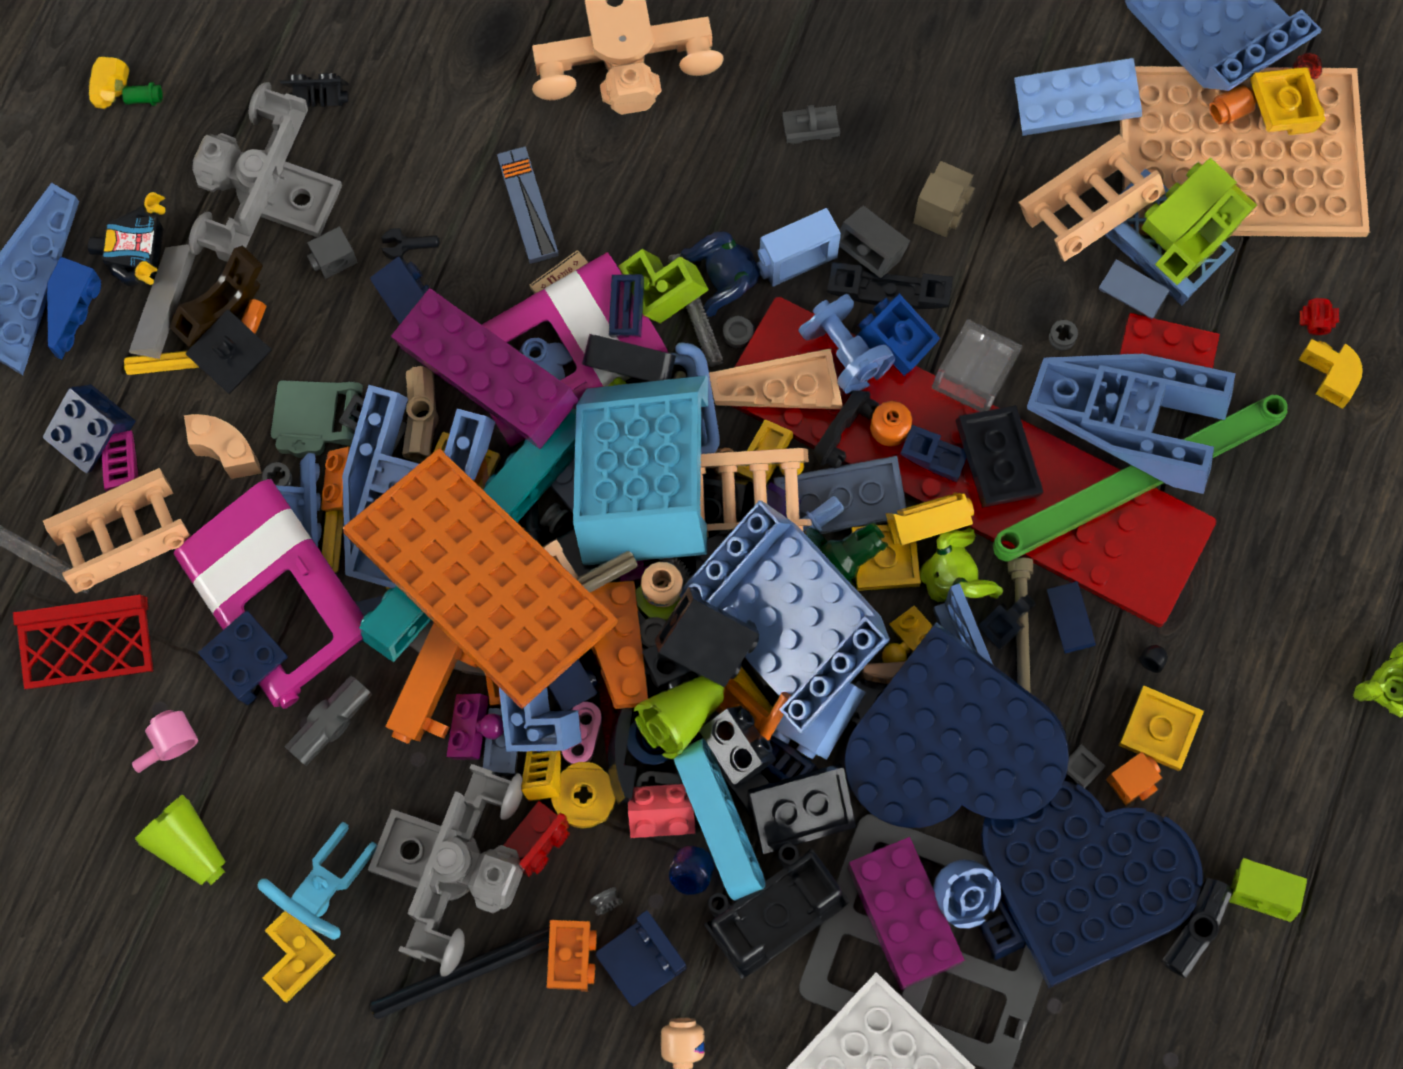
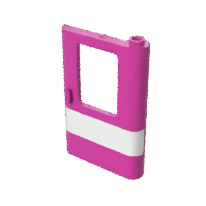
(575, 309)
(247, 551)

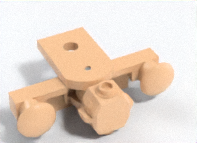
(621, 40)

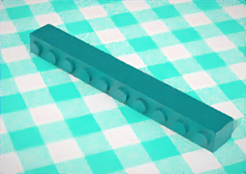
(515, 490)

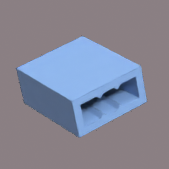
(827, 728)

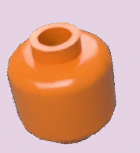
(891, 423)

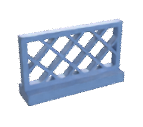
(1145, 255)
(959, 620)

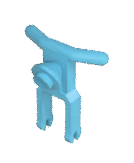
(314, 893)

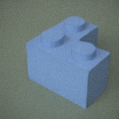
(538, 727)

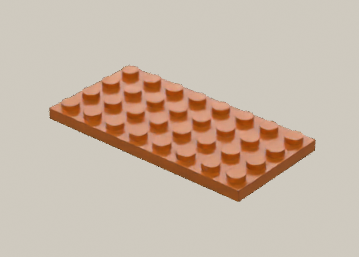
(480, 577)

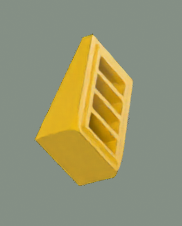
(544, 788)

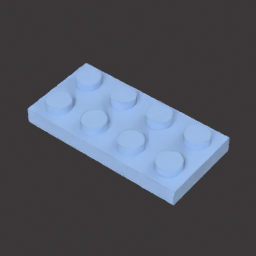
(1078, 96)

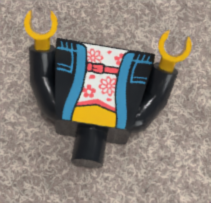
(133, 243)

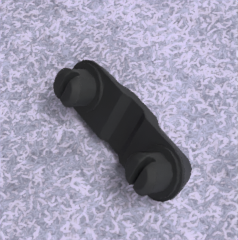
(826, 449)

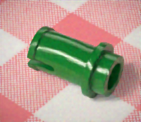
(142, 94)

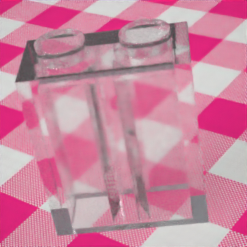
(977, 366)

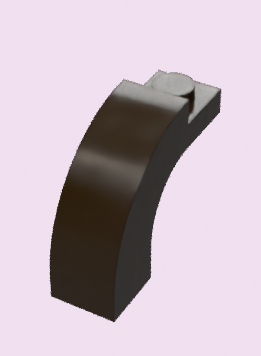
(230, 292)

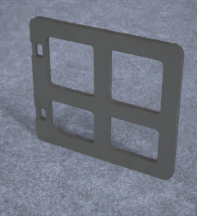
(1017, 986)

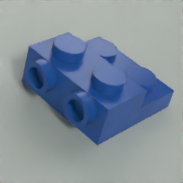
(899, 329)

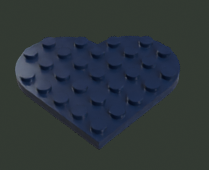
(953, 737)
(1091, 879)

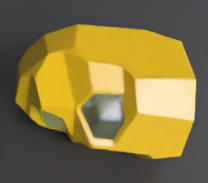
(107, 81)

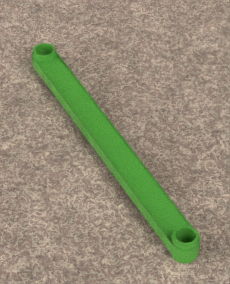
(1131, 482)

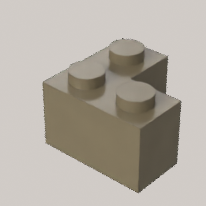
(943, 199)

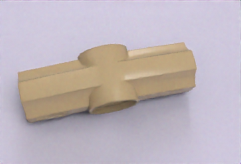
(421, 397)

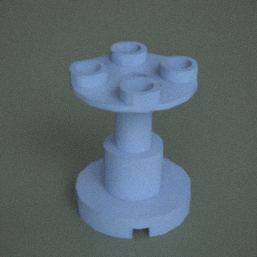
(855, 355)

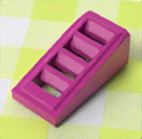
(107, 462)

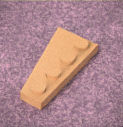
(785, 382)

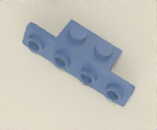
(304, 499)

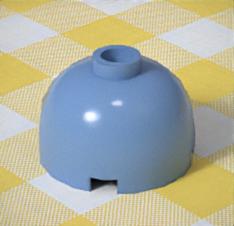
(966, 892)

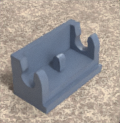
(1134, 289)

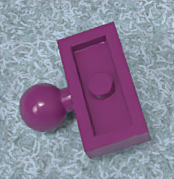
(470, 726)

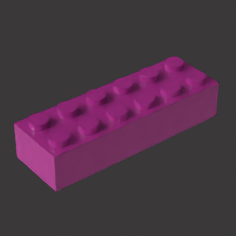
(485, 368)

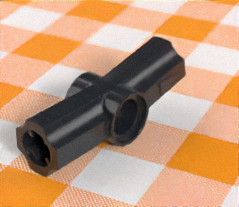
(1190, 946)

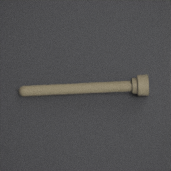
(1020, 572)

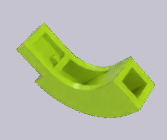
(1206, 235)

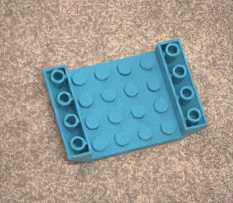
(639, 470)

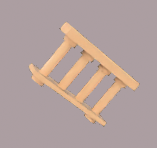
(1078, 179)
(758, 463)
(109, 507)

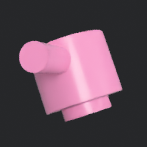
(170, 736)

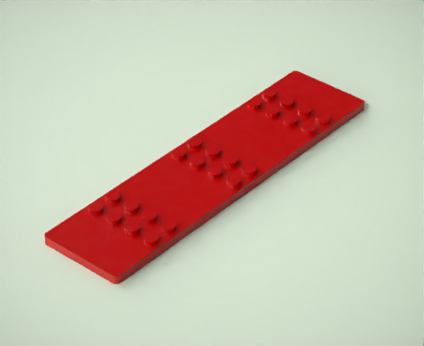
(1126, 556)

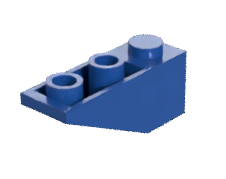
(68, 298)

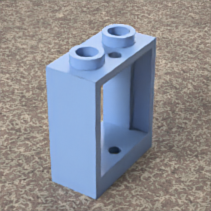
(798, 247)

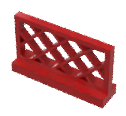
(74, 615)

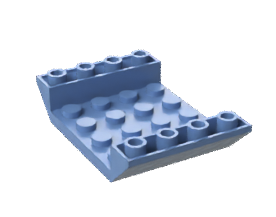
(1224, 39)
(807, 613)

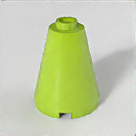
(678, 714)
(183, 842)

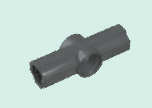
(328, 720)

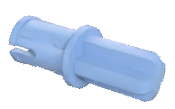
(824, 513)

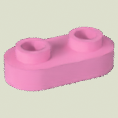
(589, 733)

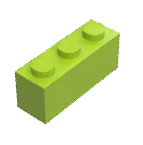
(1187, 203)

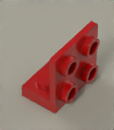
(537, 837)

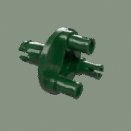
(852, 551)

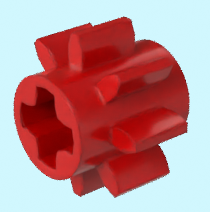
(1319, 316)

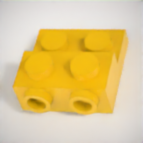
(1288, 100)

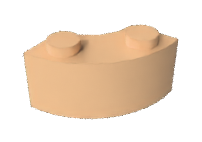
(222, 442)

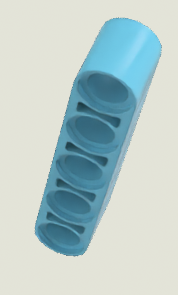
(719, 820)

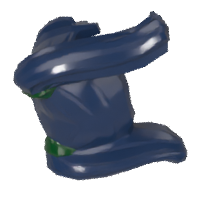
(728, 266)

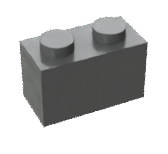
(872, 241)

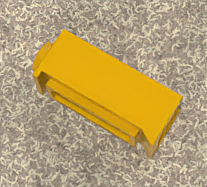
(930, 518)

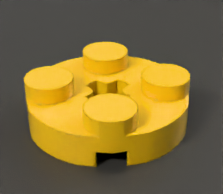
(595, 809)

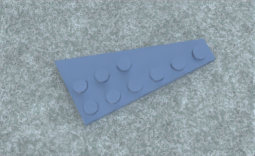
(25, 270)

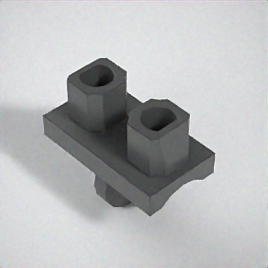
(811, 124)

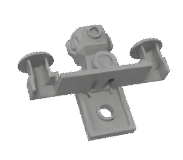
(261, 179)
(451, 864)

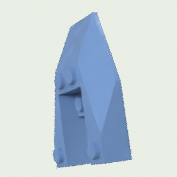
(1117, 403)
(373, 470)

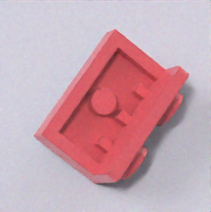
(660, 811)

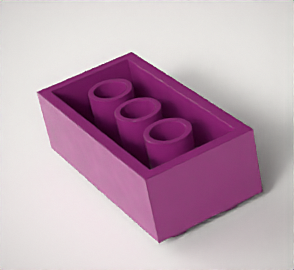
(905, 913)

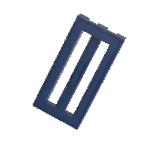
(636, 329)

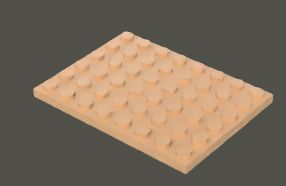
(1298, 181)

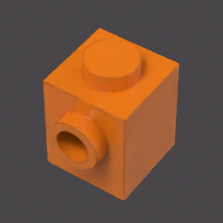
(1135, 778)

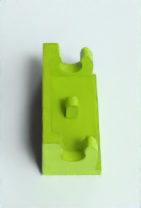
(1268, 890)

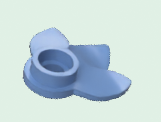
(552, 356)

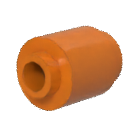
(1233, 104)

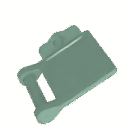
(307, 414)

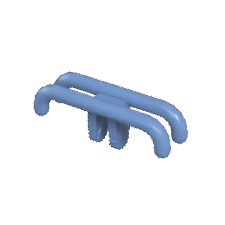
(709, 428)

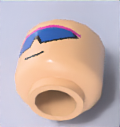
(662, 574)
(682, 1042)

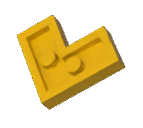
(303, 959)

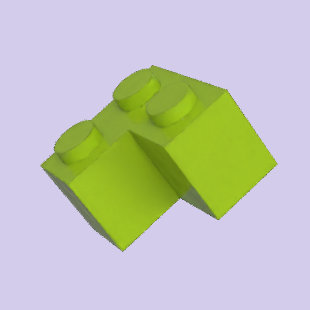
(666, 287)

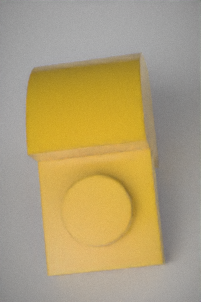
(1341, 369)

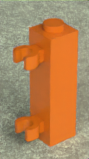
(424, 688)

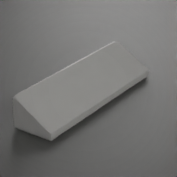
(162, 301)

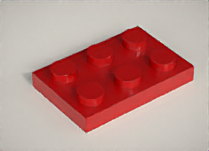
(1169, 341)

